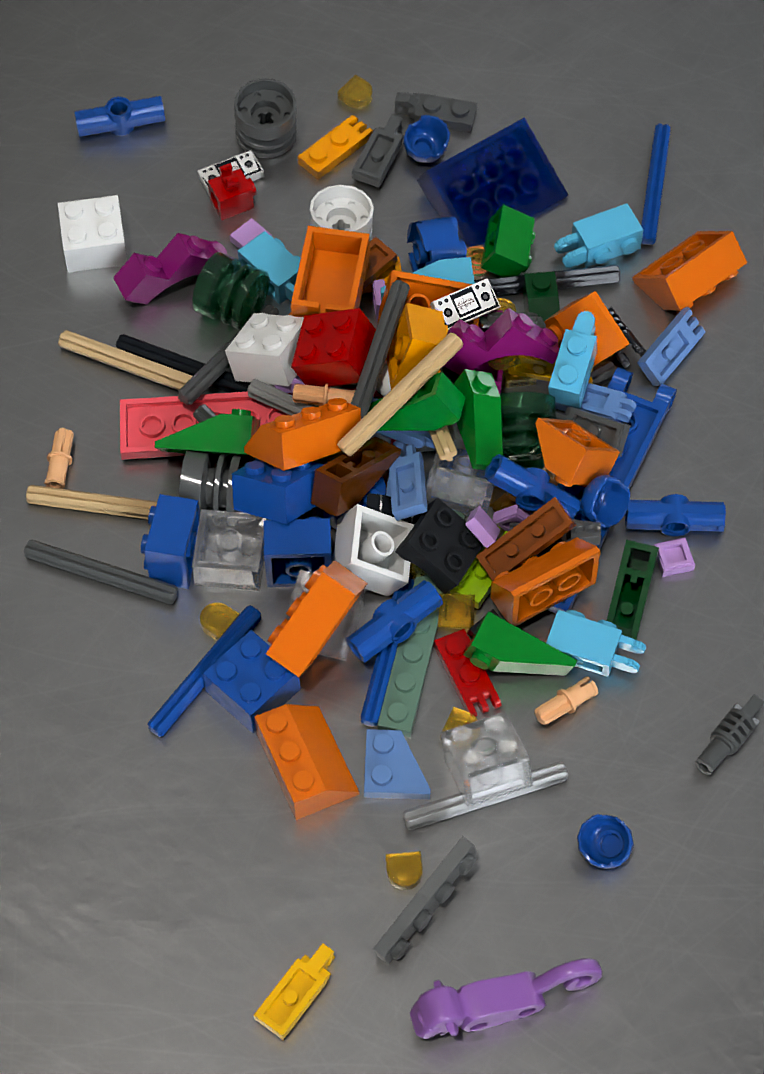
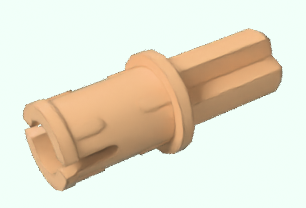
(319, 395)
(59, 458)
(566, 701)

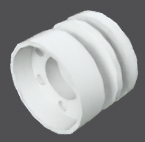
(342, 209)

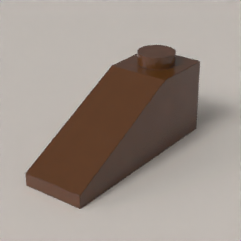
(348, 479)

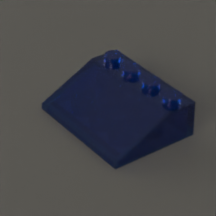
(494, 172)

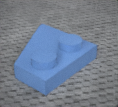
(392, 768)

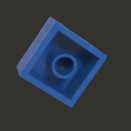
(274, 492)
(171, 540)
(295, 547)
(249, 680)

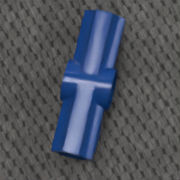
(120, 116)
(528, 485)
(675, 515)
(394, 621)

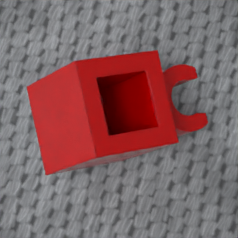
(231, 192)

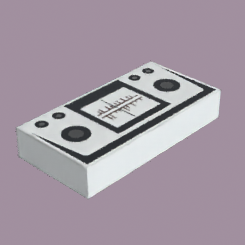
(245, 161)
(467, 303)

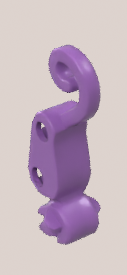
(495, 999)

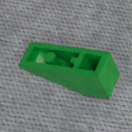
(430, 408)
(480, 418)
(216, 435)
(507, 648)

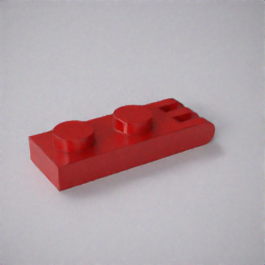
(468, 680)

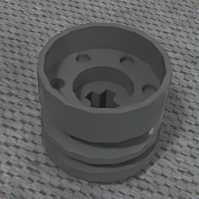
(265, 118)
(208, 484)

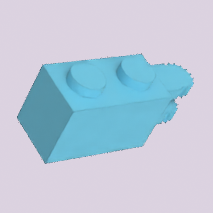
(601, 237)
(272, 256)
(574, 362)
(593, 643)

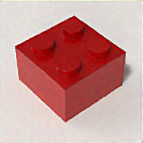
(333, 347)

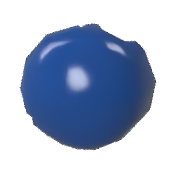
(426, 139)
(605, 500)
(605, 841)

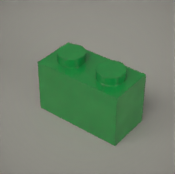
(508, 242)

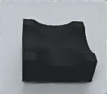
(441, 545)

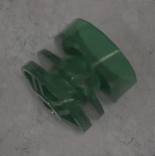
(230, 290)
(519, 420)

